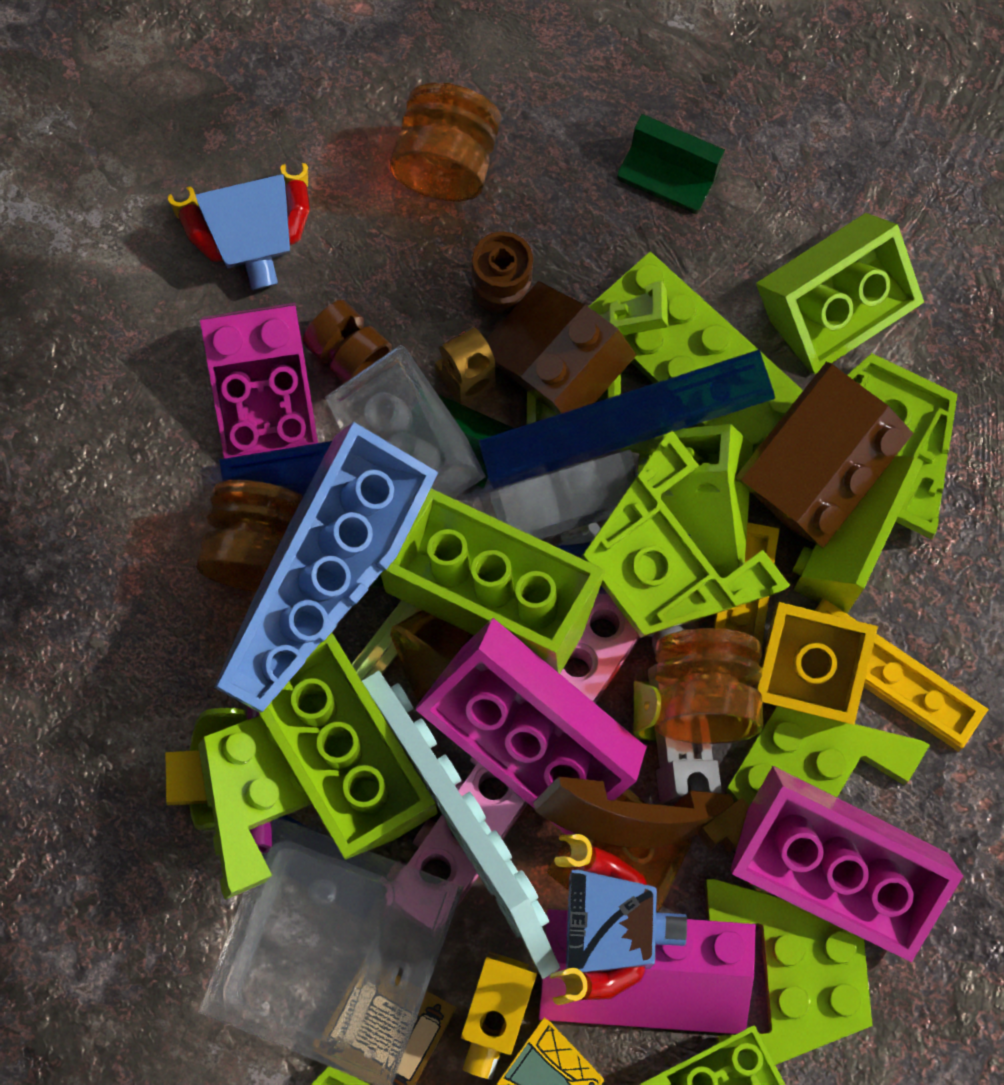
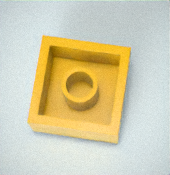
(815, 662)

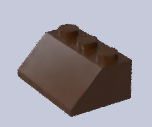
(824, 455)

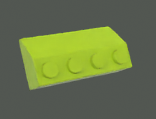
(482, 569)
(346, 754)

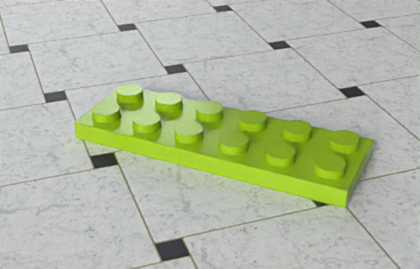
(694, 340)

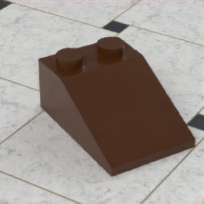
(559, 349)

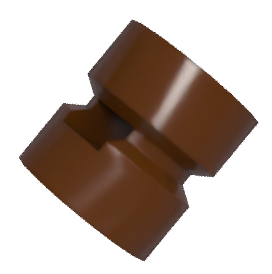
(501, 271)
(341, 339)

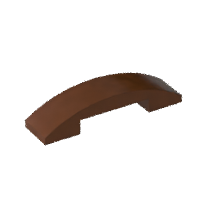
(585, 810)

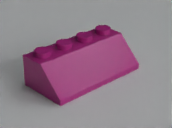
(527, 719)
(844, 864)
(687, 988)

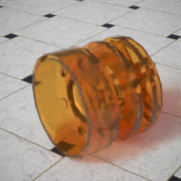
(445, 142)
(249, 528)
(709, 686)

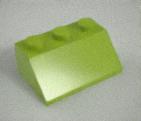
(841, 291)
(849, 557)

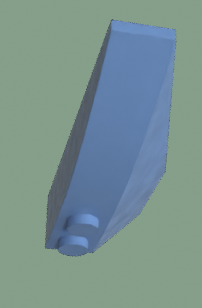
(326, 561)

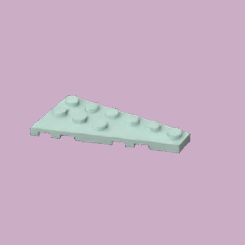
(467, 823)

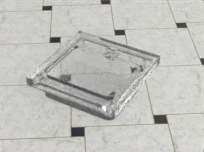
(322, 950)

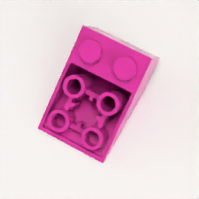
(259, 380)

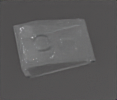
(404, 409)

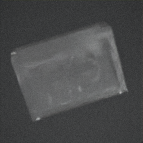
(565, 497)

